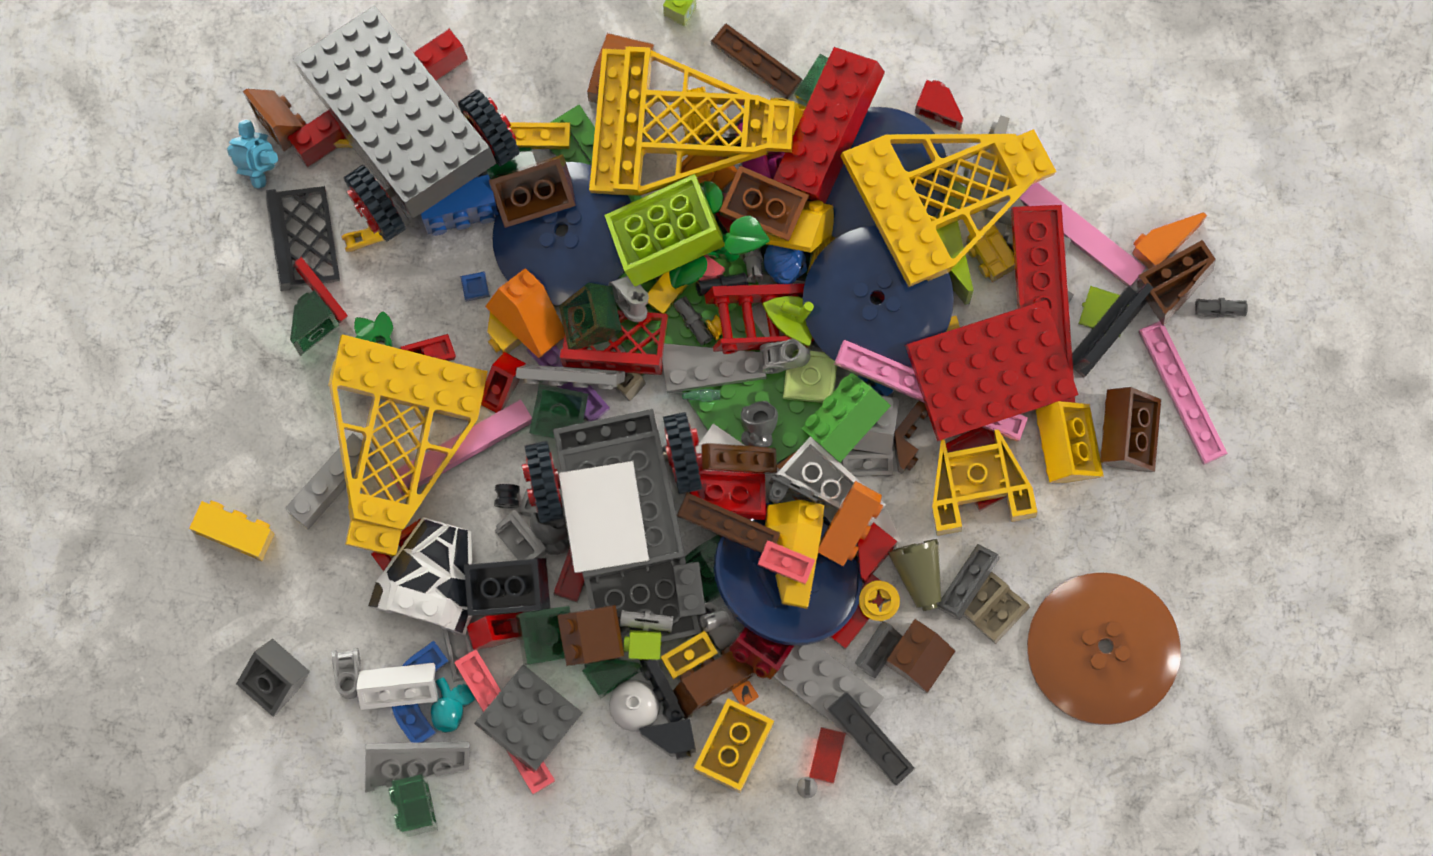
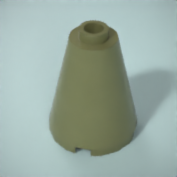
(920, 572)

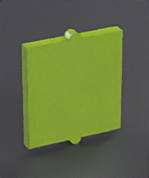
(1096, 305)

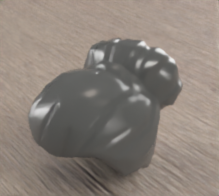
(758, 424)
(552, 534)

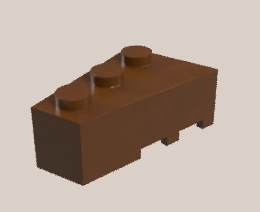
(1177, 279)
(710, 682)

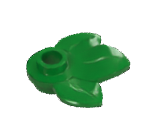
(375, 331)

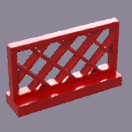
(622, 361)

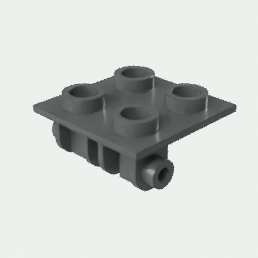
(783, 485)

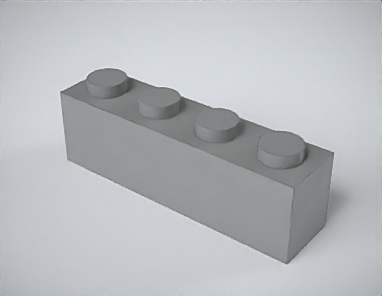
(325, 485)

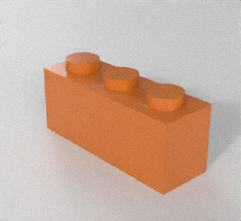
(850, 523)

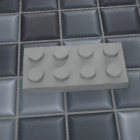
(562, 375)
(822, 680)

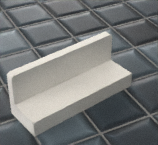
(397, 686)

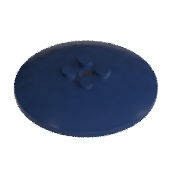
(848, 206)
(569, 260)
(841, 291)
(756, 603)

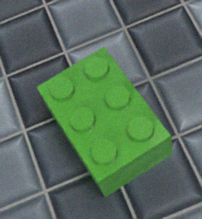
(845, 416)

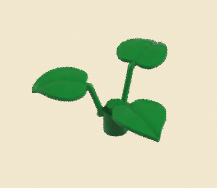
(744, 236)

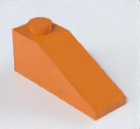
(1165, 240)

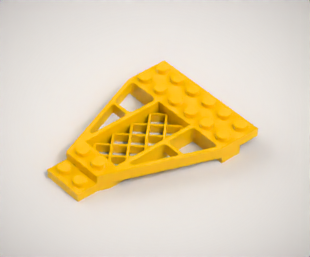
(623, 127)
(899, 208)
(409, 381)

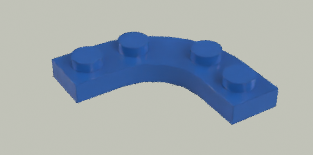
(410, 716)

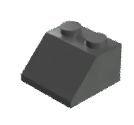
(272, 677)

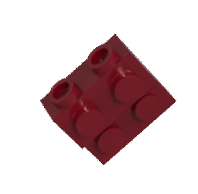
(760, 653)

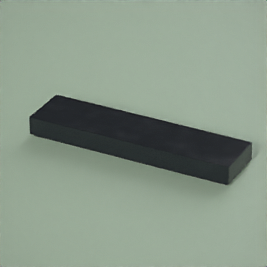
(871, 738)

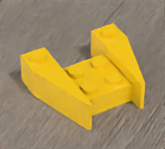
(979, 476)

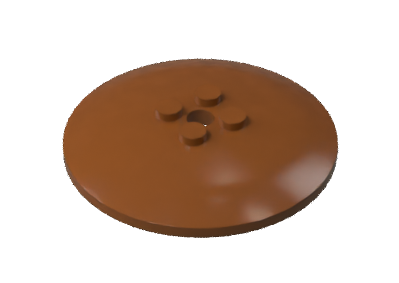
(1098, 684)

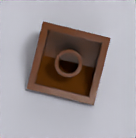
(590, 635)
(920, 656)

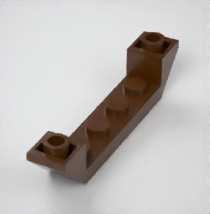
(905, 451)

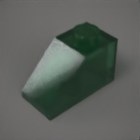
(609, 673)

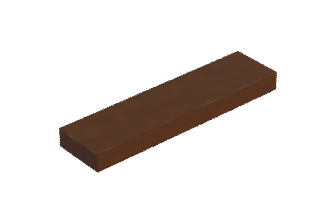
(756, 61)
(738, 458)
(726, 523)

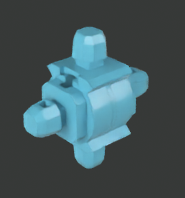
(252, 154)

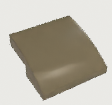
(995, 608)

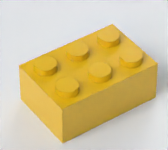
(734, 745)

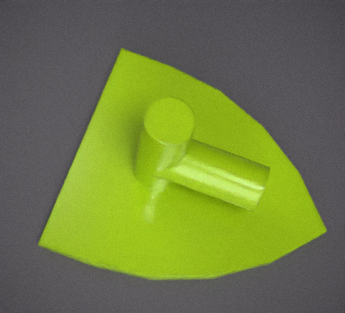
(789, 317)

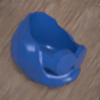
(784, 264)

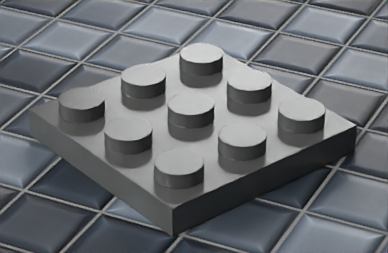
(528, 718)

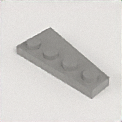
(701, 367)
(401, 760)

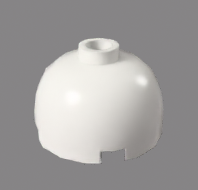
(634, 705)

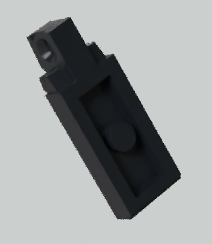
(662, 689)

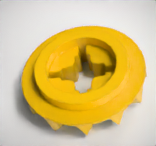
(887, 592)

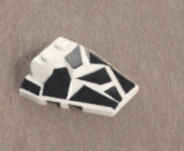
(428, 577)

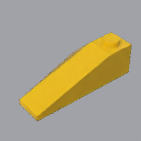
(800, 531)

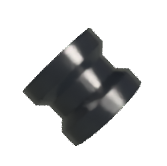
(506, 496)

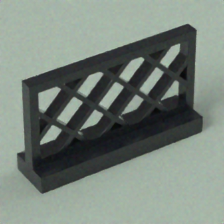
(280, 235)
(1109, 328)

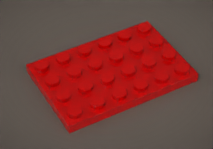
(991, 370)

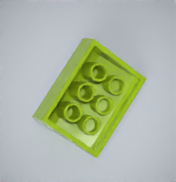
(664, 230)

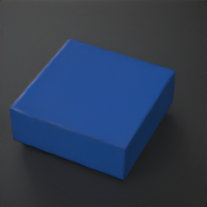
(475, 286)

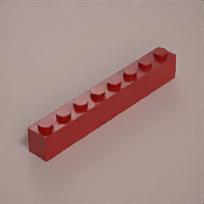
(320, 134)

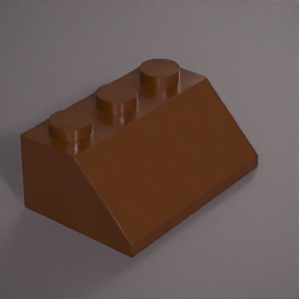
(533, 190)
(1130, 429)

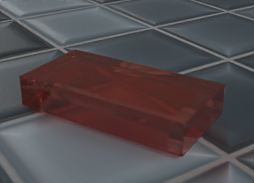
(827, 755)

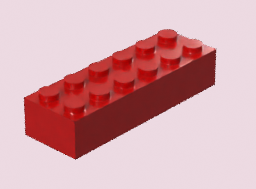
(830, 123)

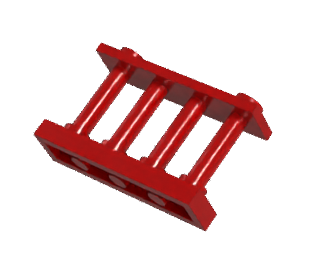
(745, 296)

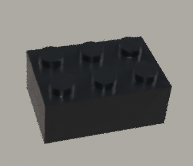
(507, 586)

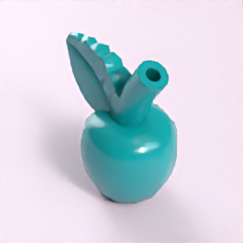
(448, 710)

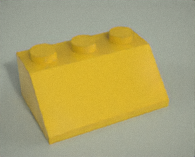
(811, 228)
(1069, 442)

